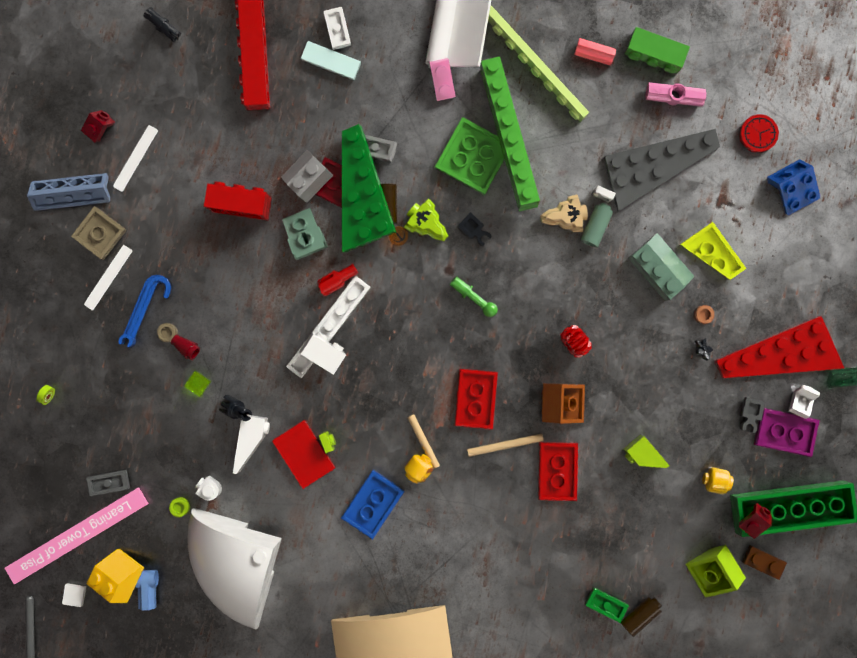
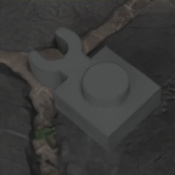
(752, 411)

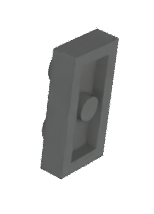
(108, 482)

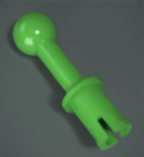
(489, 309)

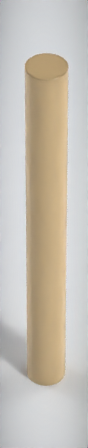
(505, 445)

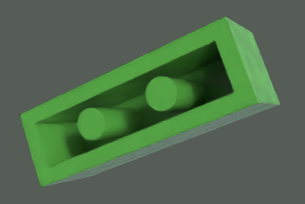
(656, 50)

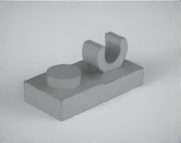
(381, 148)

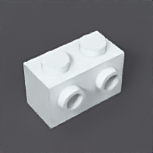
(323, 352)

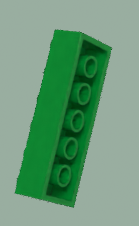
(799, 506)

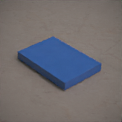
(372, 504)

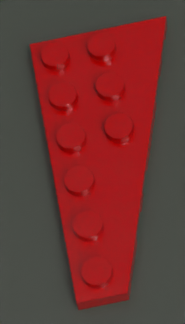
(790, 351)

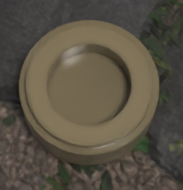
(166, 332)

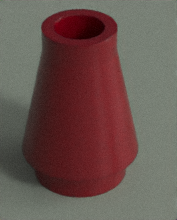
(186, 347)

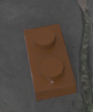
(764, 562)

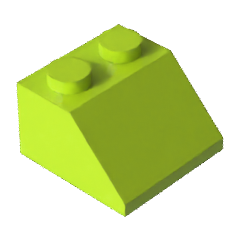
(716, 571)

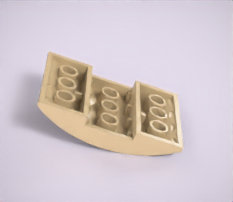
(397, 635)

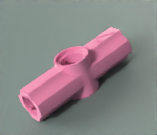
(687, 95)

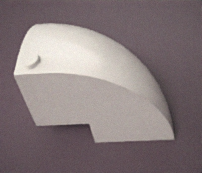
(232, 564)

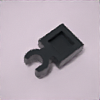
(472, 227)

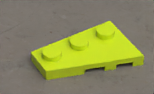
(715, 251)

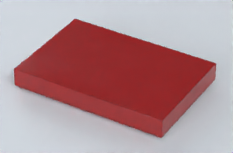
(476, 399)
(303, 454)
(558, 471)

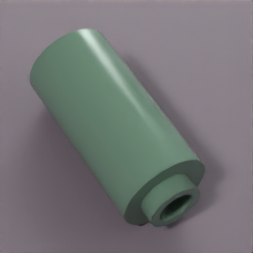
(597, 225)

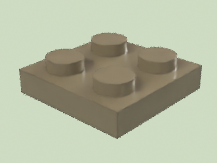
(98, 233)

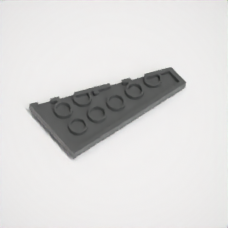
(647, 167)

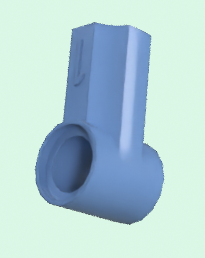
(147, 589)

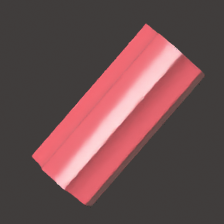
(595, 51)

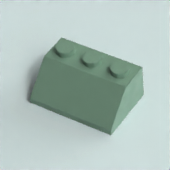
(661, 267)

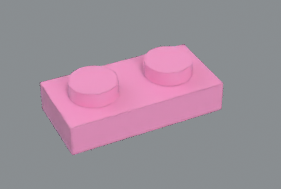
(442, 79)

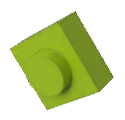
(328, 441)

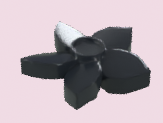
(703, 350)

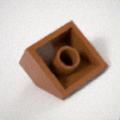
(563, 403)

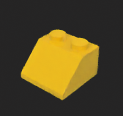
(115, 577)

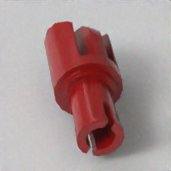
(335, 280)

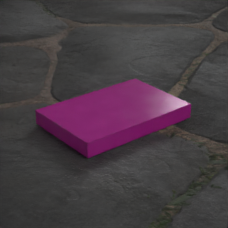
(786, 432)

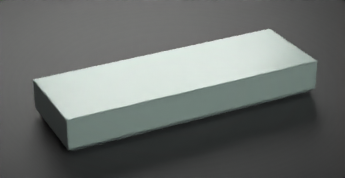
(330, 60)

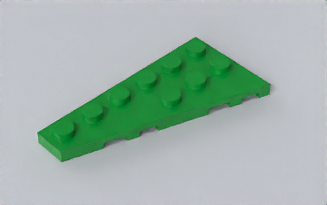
(363, 201)

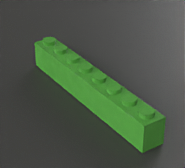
(509, 134)

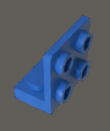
(796, 185)

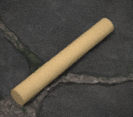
(423, 441)

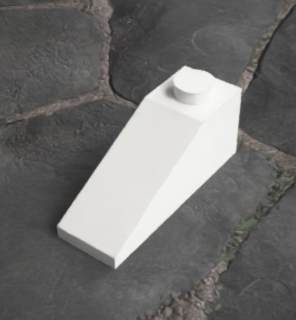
(250, 436)

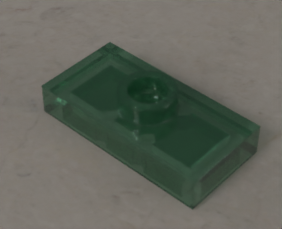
(842, 377)

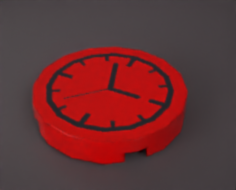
(758, 133)

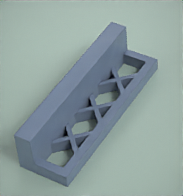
(68, 194)

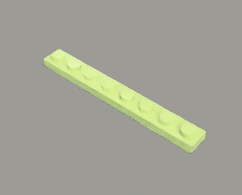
(537, 66)

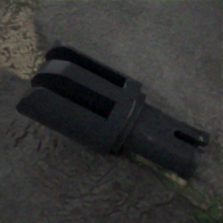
(235, 409)

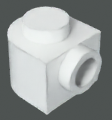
(208, 488)

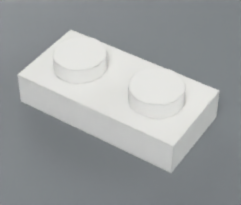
(337, 28)

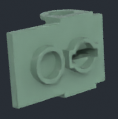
(304, 234)

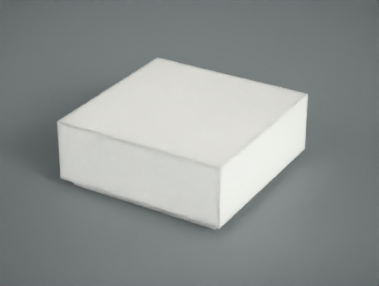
(603, 194)
(74, 595)

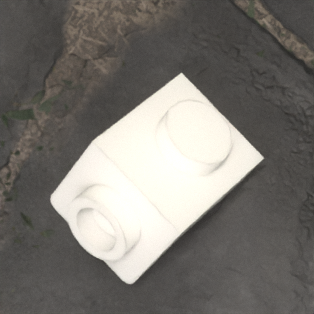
(802, 401)

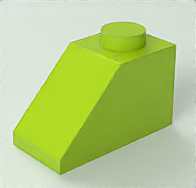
(644, 454)

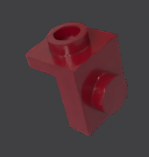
(96, 125)
(756, 521)

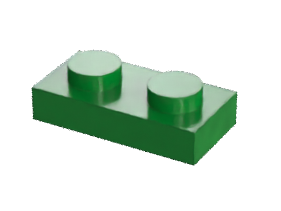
(606, 604)

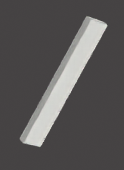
(332, 321)

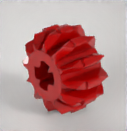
(576, 341)

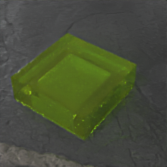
(197, 383)

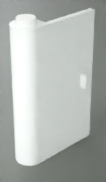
(458, 32)

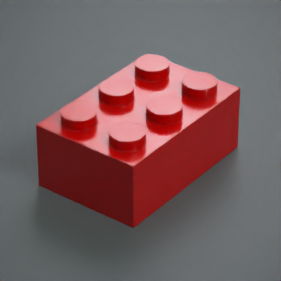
(238, 201)

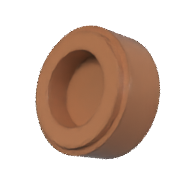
(704, 314)

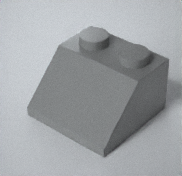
(306, 176)

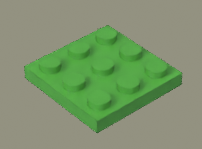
(472, 156)

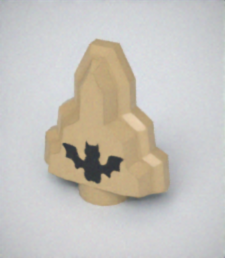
(567, 215)

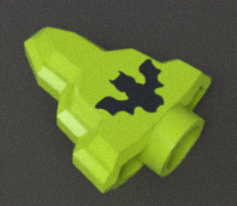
(425, 221)

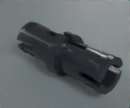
(162, 24)

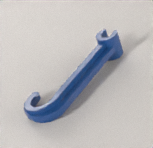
(141, 307)

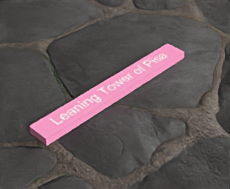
(76, 535)

